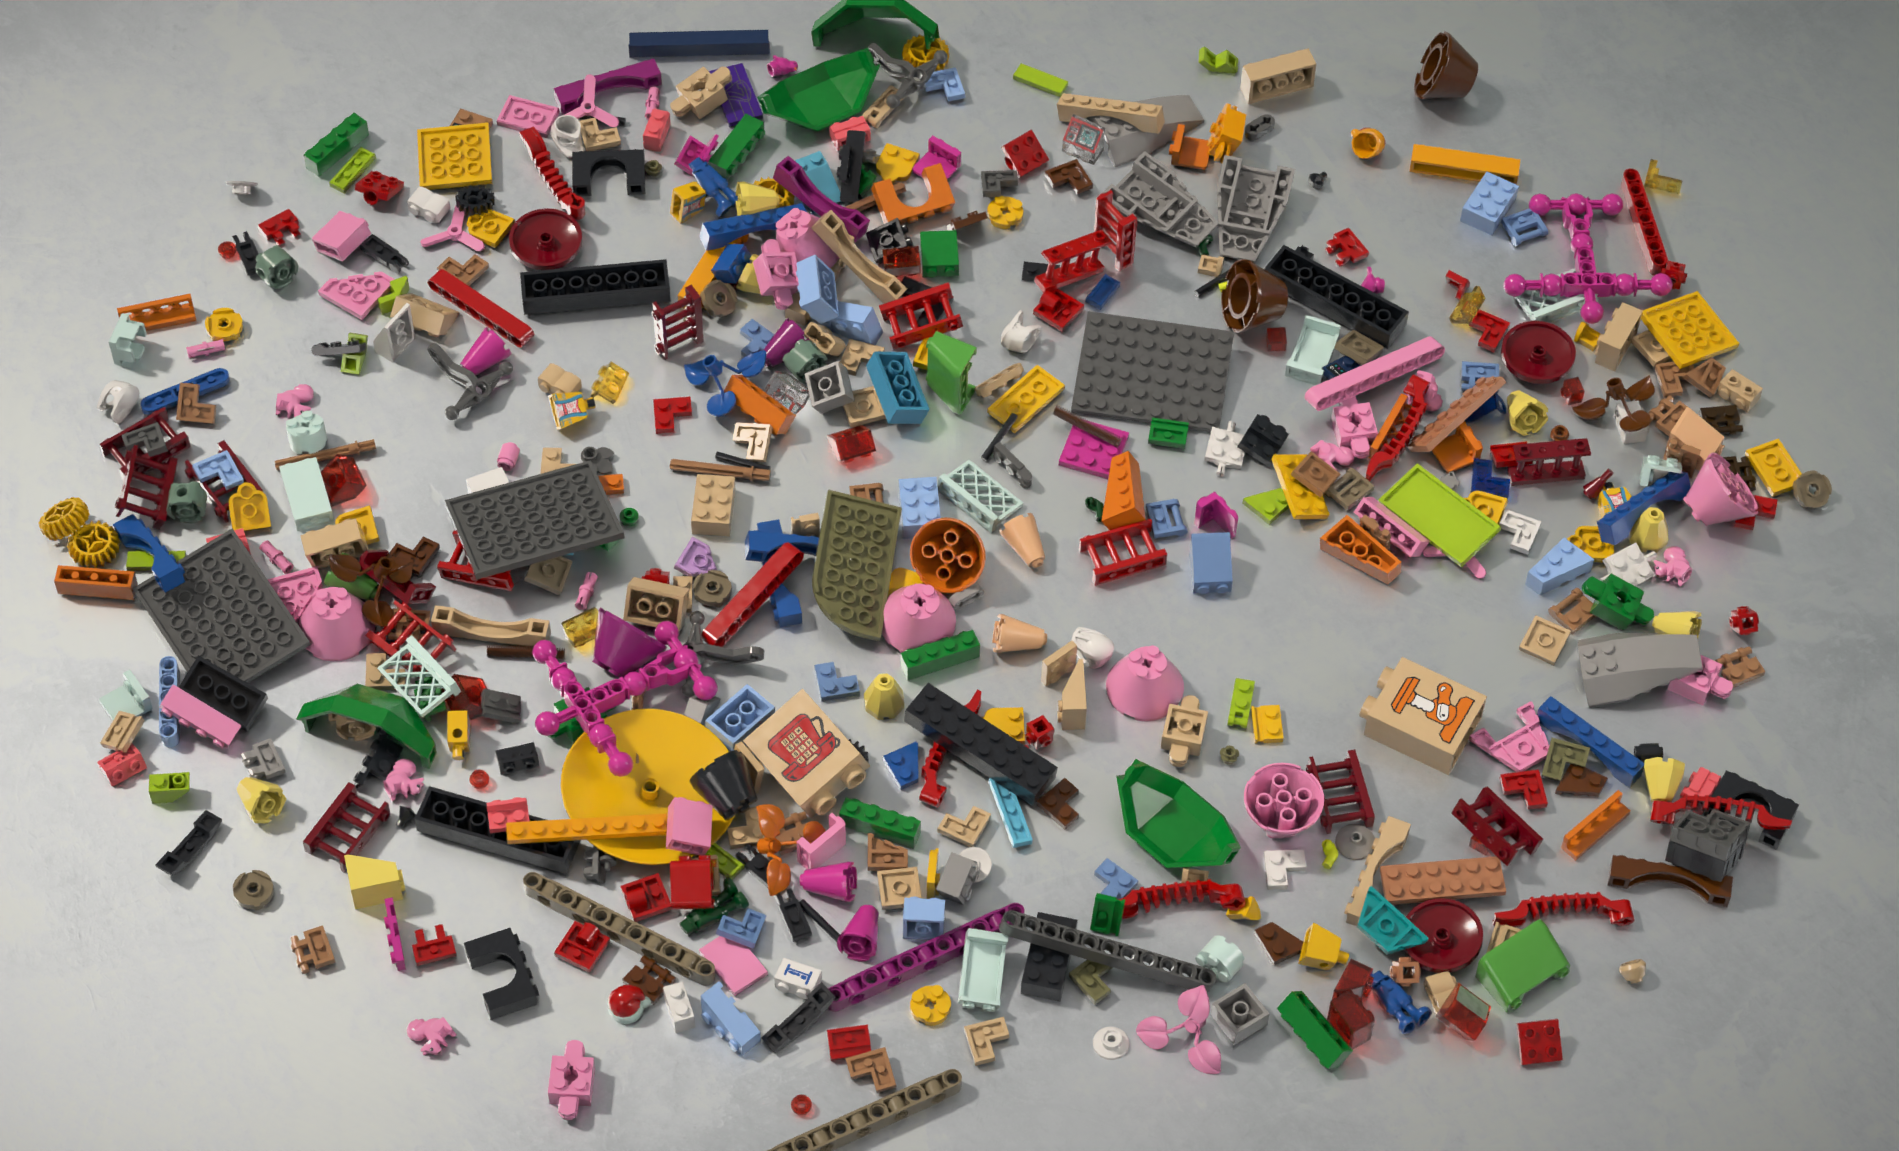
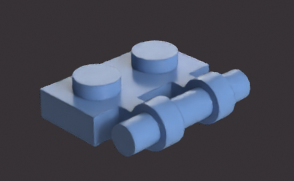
(1474, 370)

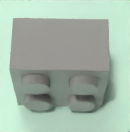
(829, 387)
(958, 878)
(1239, 1014)

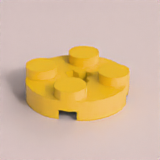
(1008, 204)
(227, 333)
(930, 994)

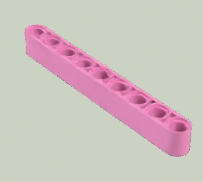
(1374, 373)

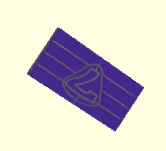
(740, 97)

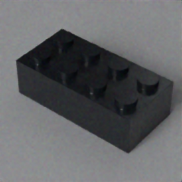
(224, 692)
(1047, 968)

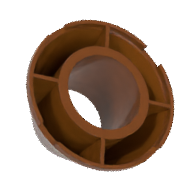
(1446, 70)
(1252, 297)

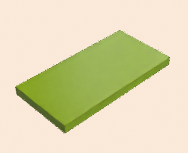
(1440, 515)

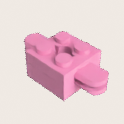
(784, 267)
(1354, 426)
(1698, 687)
(571, 1080)

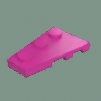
(394, 938)

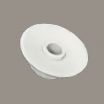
(241, 187)
(980, 857)
(1111, 1050)

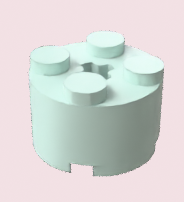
(306, 433)
(1221, 958)

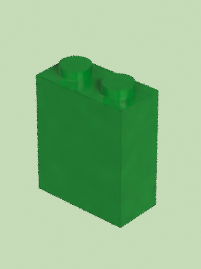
(939, 253)

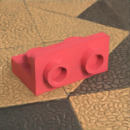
(122, 765)
(506, 811)

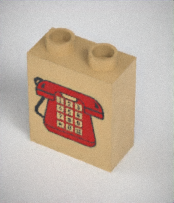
(807, 754)

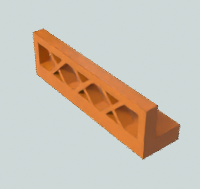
(162, 317)
(1389, 424)
(1595, 826)

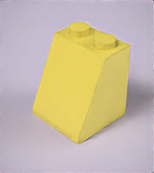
(373, 881)

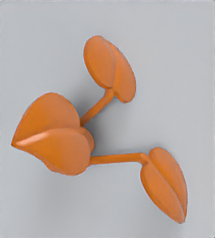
(770, 822)

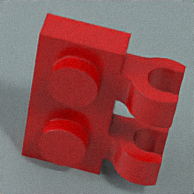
(278, 224)
(1351, 247)
(433, 950)

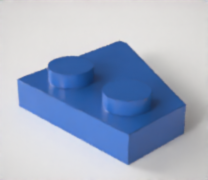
(903, 765)

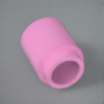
(508, 456)

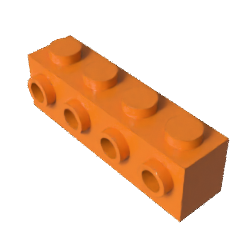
(760, 405)
(95, 582)

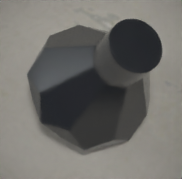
(1317, 180)
(405, 815)

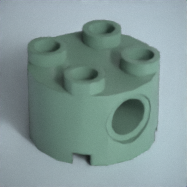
(276, 267)
(803, 359)
(187, 502)

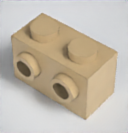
(1739, 390)

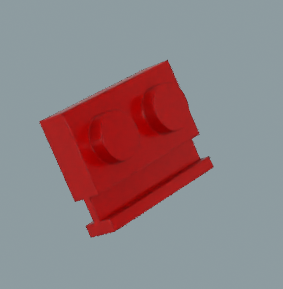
(1504, 455)
(848, 1041)

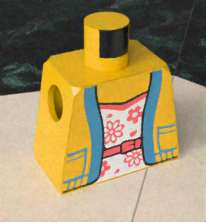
(687, 201)
(569, 408)
(1611, 498)
(458, 733)

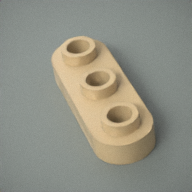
(999, 380)

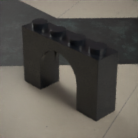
(587, 163)
(1739, 788)
(503, 947)

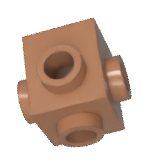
(1411, 974)

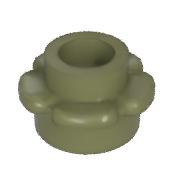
(653, 168)
(1229, 759)

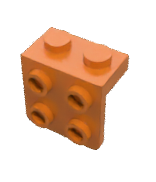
(1188, 151)
(1458, 449)

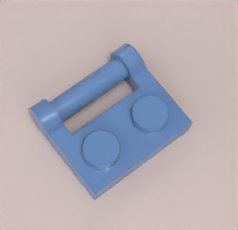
(1523, 221)
(1160, 519)

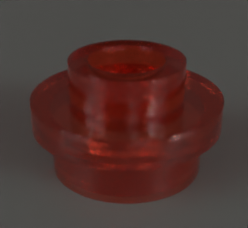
(227, 249)
(479, 774)
(801, 1099)

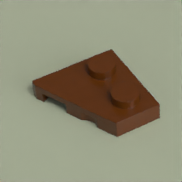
(1581, 782)
(1278, 942)

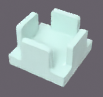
(121, 340)

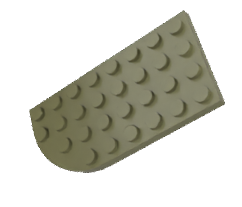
(855, 562)

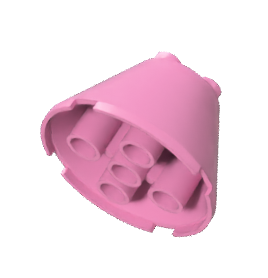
(797, 236)
(1719, 494)
(917, 617)
(335, 625)
(1144, 684)
(1283, 799)

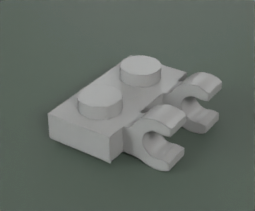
(268, 759)

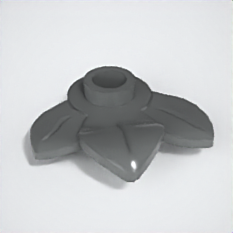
(599, 458)

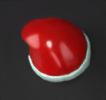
(627, 1004)

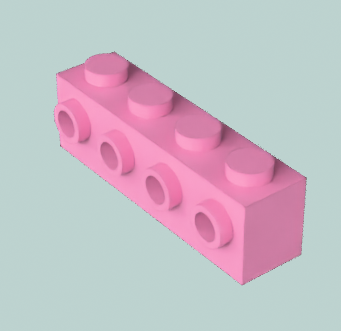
(1402, 534)
(199, 716)

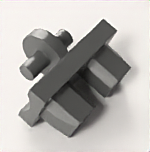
(600, 862)

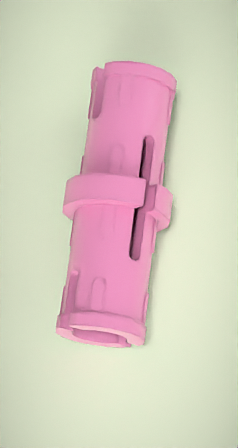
(652, 101)
(217, 346)
(276, 557)
(586, 591)

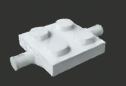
(1223, 449)
(1630, 565)

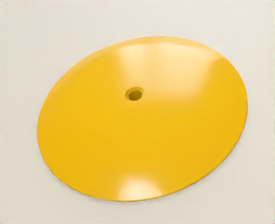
(669, 754)

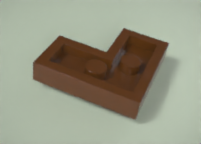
(1072, 173)
(421, 554)
(1055, 803)

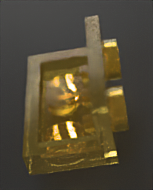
(1468, 307)
(610, 382)
(581, 627)

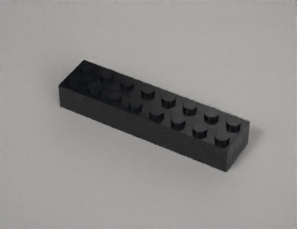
(595, 287)
(1338, 297)
(980, 744)
(467, 823)

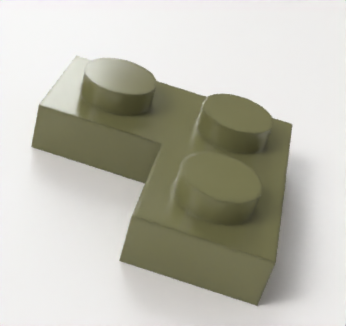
(1559, 754)
(1088, 979)

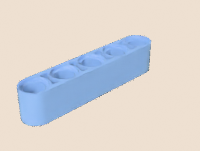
(167, 677)

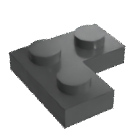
(994, 180)
(147, 436)

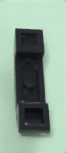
(191, 845)
(800, 1019)

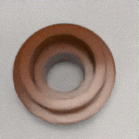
(1559, 430)

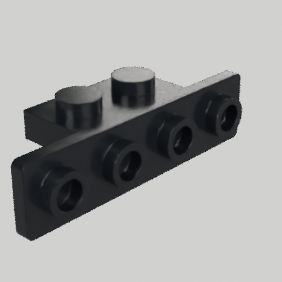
(851, 165)
(380, 760)

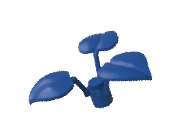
(699, 373)

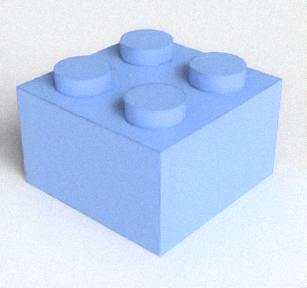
(923, 918)

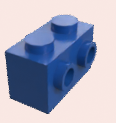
(731, 263)

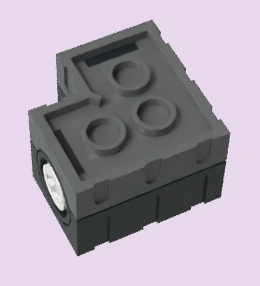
(1707, 843)

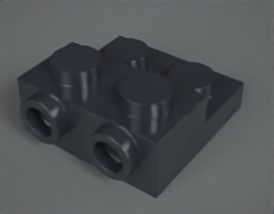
(888, 236)
(1263, 439)

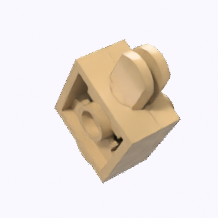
(705, 100)
(1184, 730)

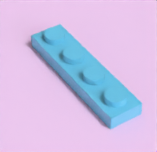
(1011, 815)

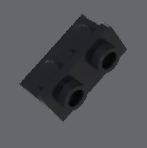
(517, 758)

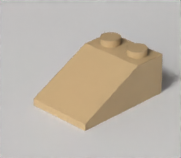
(1073, 706)

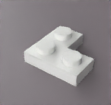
(1524, 529)
(1280, 862)

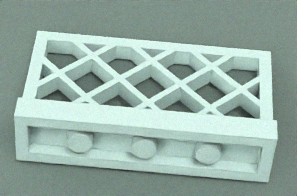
(1553, 312)
(969, 502)
(428, 663)

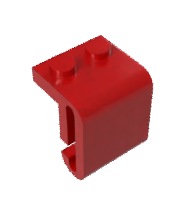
(692, 882)

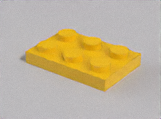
(1774, 466)

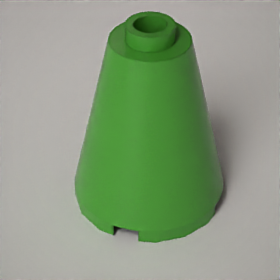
(362, 587)

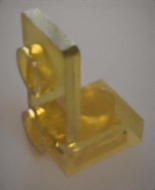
(1660, 182)

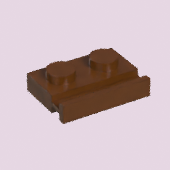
(973, 217)

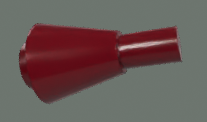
(1594, 487)

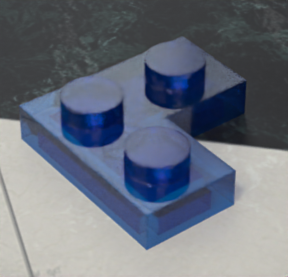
(1484, 482)

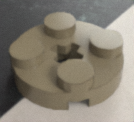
(710, 301)
(1802, 485)
(712, 598)
(254, 900)

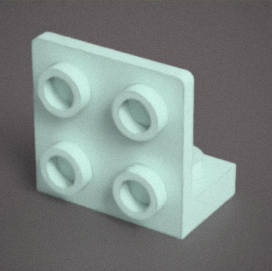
(1653, 462)
(127, 698)

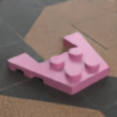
(1519, 749)

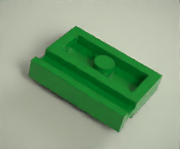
(1168, 433)
(1107, 914)

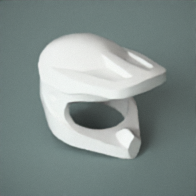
(566, 135)
(1015, 334)
(124, 399)
(1094, 646)

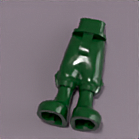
(703, 918)

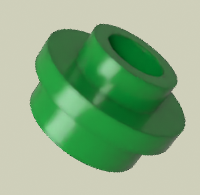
(631, 520)

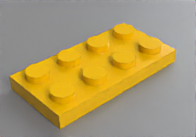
(1026, 397)
(1300, 499)

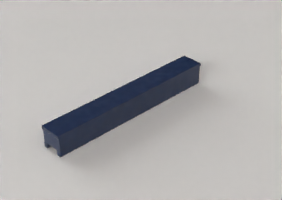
(699, 43)

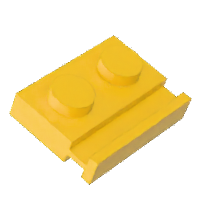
(1267, 724)

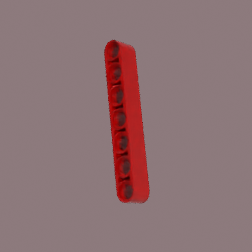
(1643, 221)
(481, 308)
(752, 595)

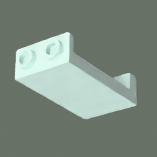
(1313, 350)
(306, 493)
(982, 970)

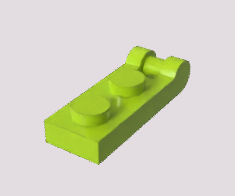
(1241, 702)

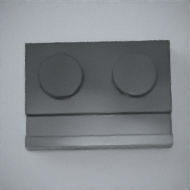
(501, 706)

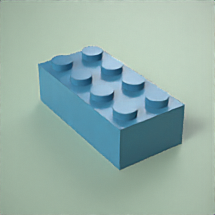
(897, 387)

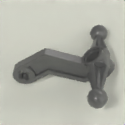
(905, 70)
(468, 379)
(715, 653)

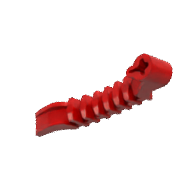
(541, 157)
(1390, 453)
(932, 792)
(1664, 812)
(1227, 895)
(1618, 911)

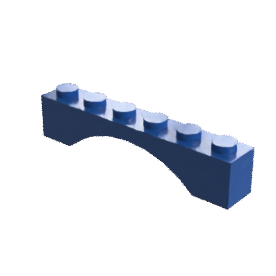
(723, 231)
(1618, 523)
(763, 545)
(165, 569)
(786, 604)
(1619, 761)

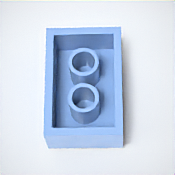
(1489, 203)
(817, 289)
(918, 503)
(739, 717)

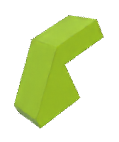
(1223, 62)
(398, 287)
(353, 362)

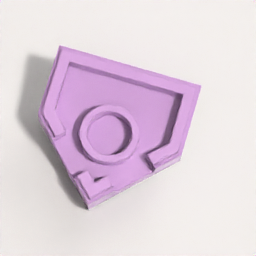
(695, 559)

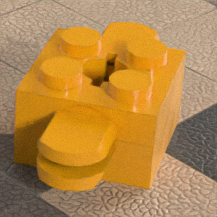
(1226, 133)

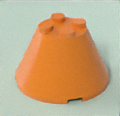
(947, 555)

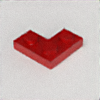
(1493, 328)
(668, 408)
(1766, 509)
(1527, 783)

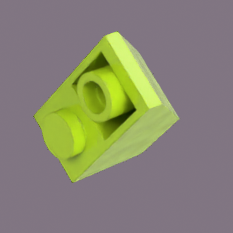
(168, 786)

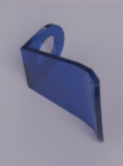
(1487, 407)

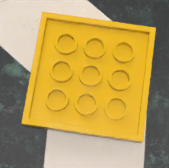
(454, 156)
(1688, 329)

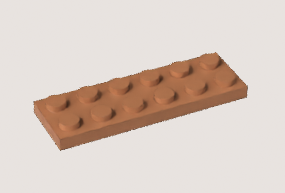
(1456, 414)
(1443, 880)

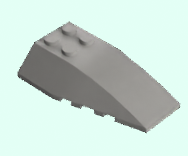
(1128, 142)
(1162, 201)
(1249, 206)
(1633, 663)

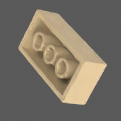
(1278, 76)

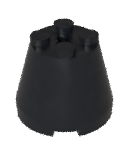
(726, 784)

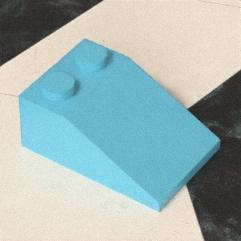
(821, 176)

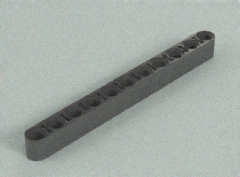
(1097, 953)

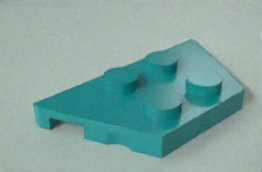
(1387, 925)

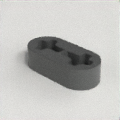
(1260, 128)

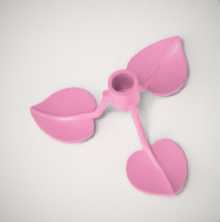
(1196, 1005)

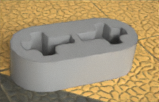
(967, 596)

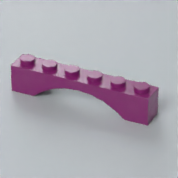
(639, 75)
(794, 179)

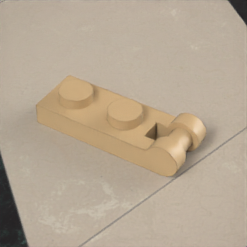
(880, 108)

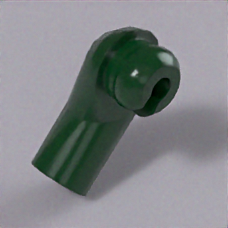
(1202, 246)
(1095, 506)

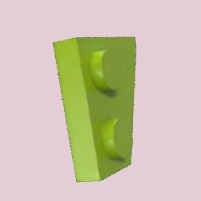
(1267, 505)

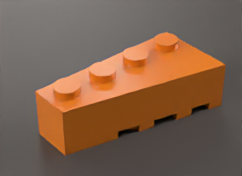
(1124, 493)
(1361, 550)

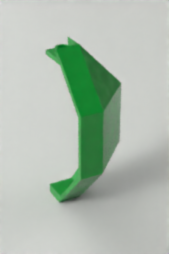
(852, 10)
(822, 92)
(378, 709)
(1173, 820)

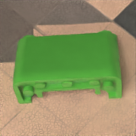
(949, 370)
(1521, 965)

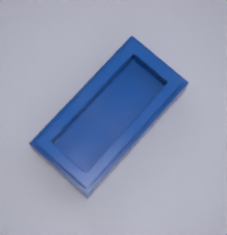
(1102, 292)

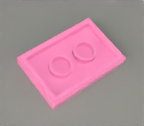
(524, 114)
(733, 964)

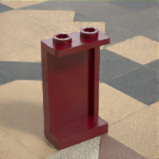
(408, 592)

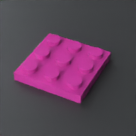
(1089, 453)

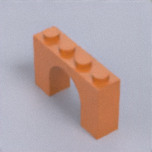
(939, 197)

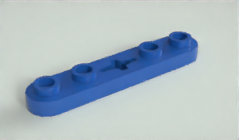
(169, 397)

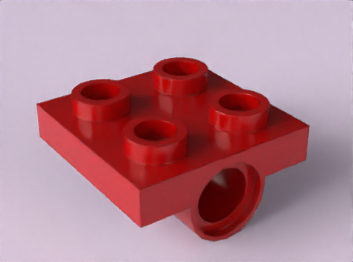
(1024, 153)
(378, 187)
(1058, 309)
(646, 897)
(582, 946)
(1539, 1041)

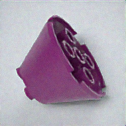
(622, 645)

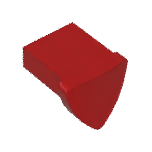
(1459, 282)

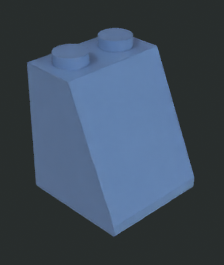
(1211, 562)

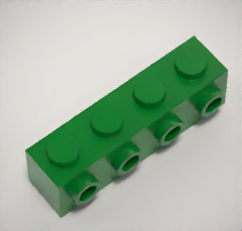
(336, 144)
(737, 146)
(940, 654)
(880, 822)
(1314, 1030)

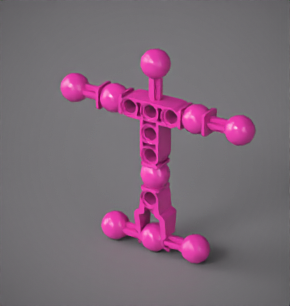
(1585, 279)
(617, 691)

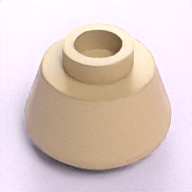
(1633, 970)

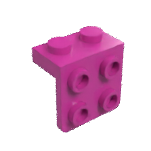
(693, 149)
(939, 153)
(1215, 508)

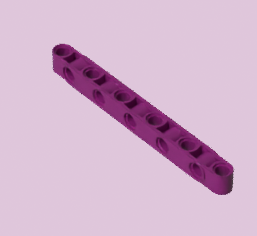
(922, 958)

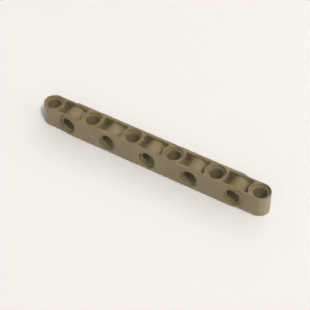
(619, 928)
(862, 1122)

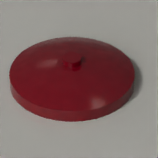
(545, 239)
(1538, 352)
(1452, 932)

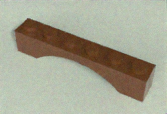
(1629, 872)

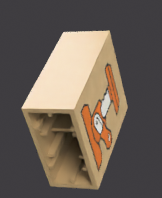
(1422, 714)

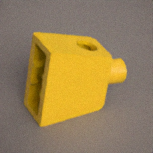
(1321, 949)

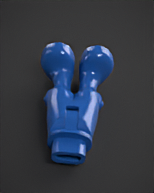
(712, 182)
(1394, 999)

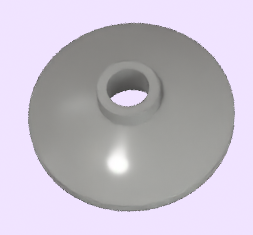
(1353, 848)

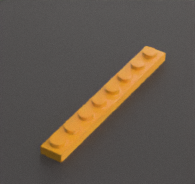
(586, 828)

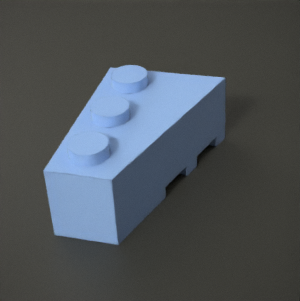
(856, 323)
(1559, 565)
(728, 1020)

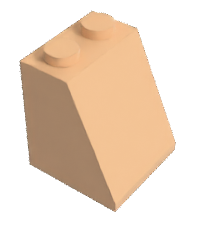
(1697, 433)

